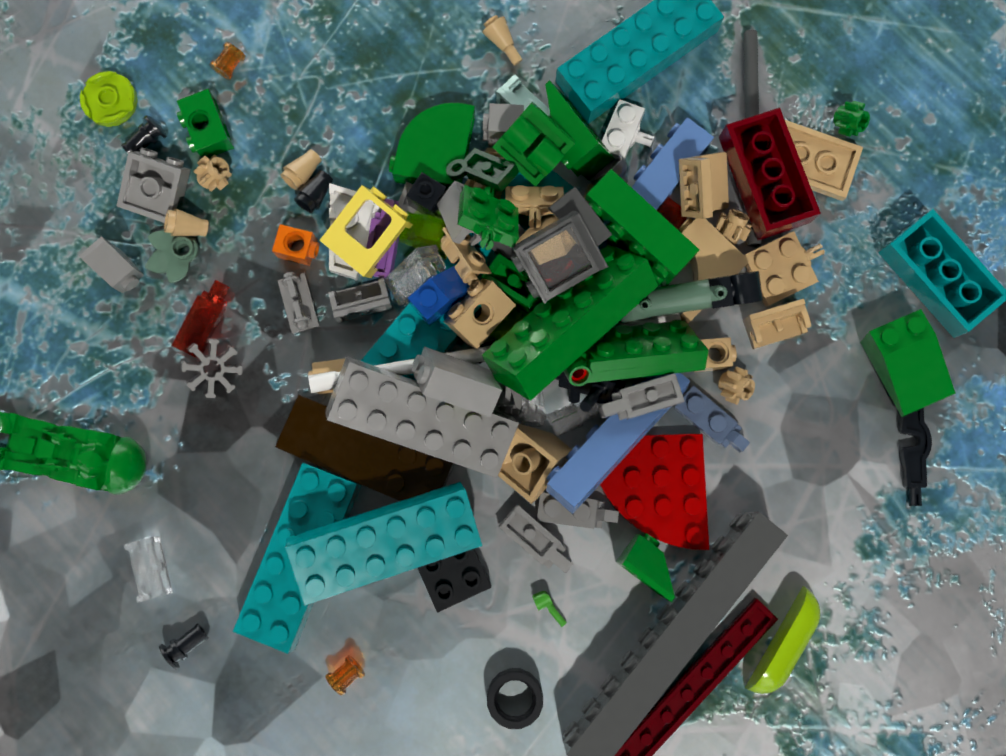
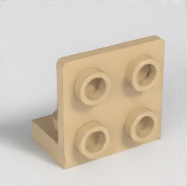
(703, 185)

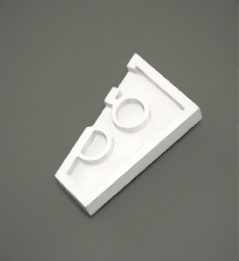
(357, 228)

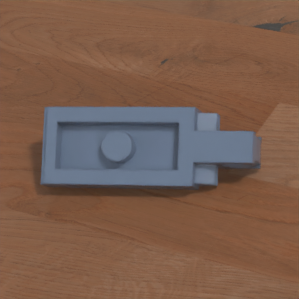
(711, 420)

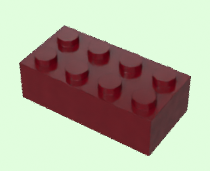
(769, 174)

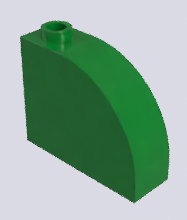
(433, 142)

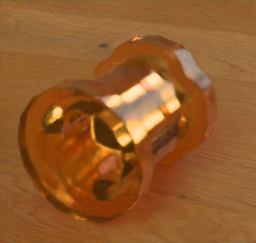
(227, 60)
(345, 675)

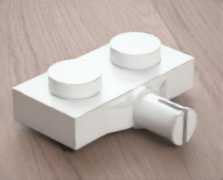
(625, 130)

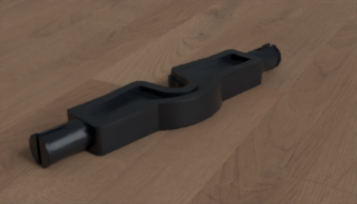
(914, 457)

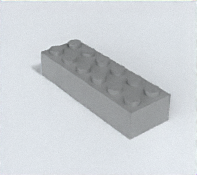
(399, 412)

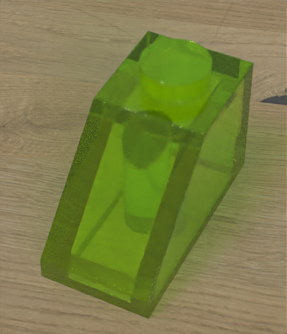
(424, 232)

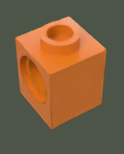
(287, 236)

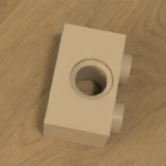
(494, 306)

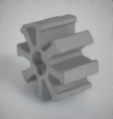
(217, 374)

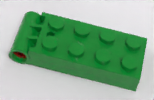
(640, 352)

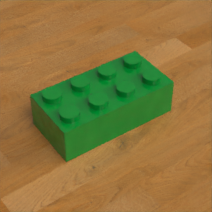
(640, 228)

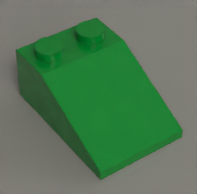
(588, 153)
(909, 362)

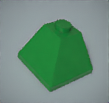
(648, 565)

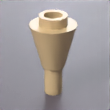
(498, 32)

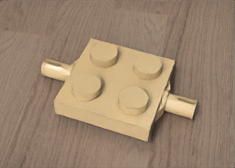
(783, 267)

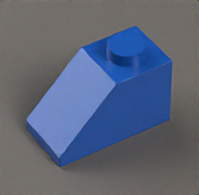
(438, 295)

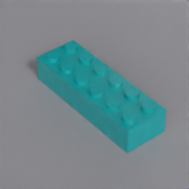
(635, 53)
(382, 543)
(274, 605)

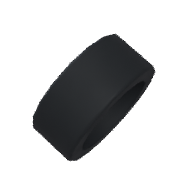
(506, 720)

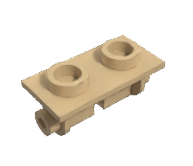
(471, 261)

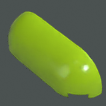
(786, 644)

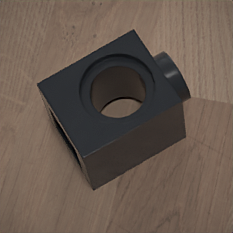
(425, 195)

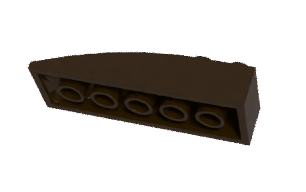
(360, 456)

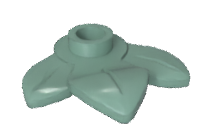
(168, 255)

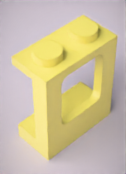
(352, 251)

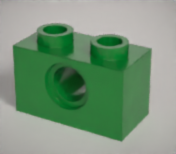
(199, 109)

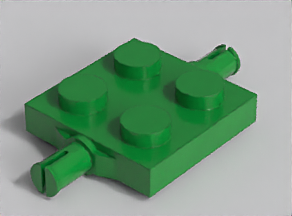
(488, 216)

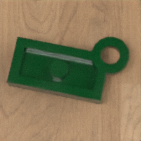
(484, 169)

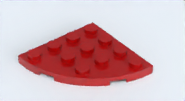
(663, 489)

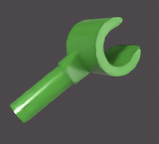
(542, 601)

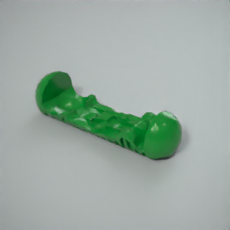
(72, 454)

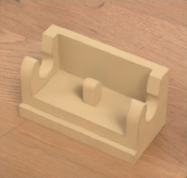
(777, 323)

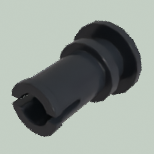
(144, 136)
(181, 647)

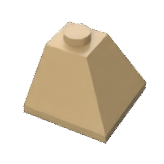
(531, 460)

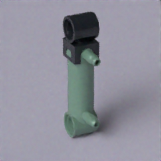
(699, 295)

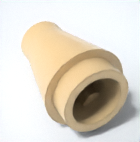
(301, 169)
(184, 224)

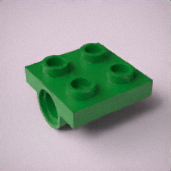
(534, 144)

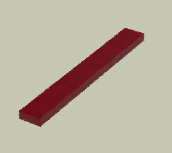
(699, 680)

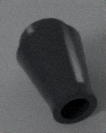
(313, 192)

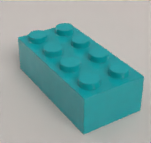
(944, 274)

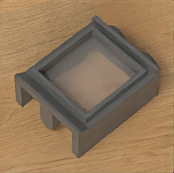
(558, 257)

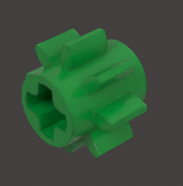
(851, 118)

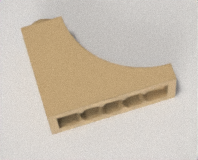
(715, 256)

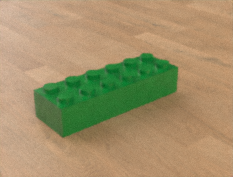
(569, 323)

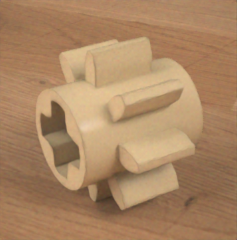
(212, 172)
(734, 226)
(736, 385)

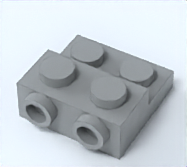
(152, 184)

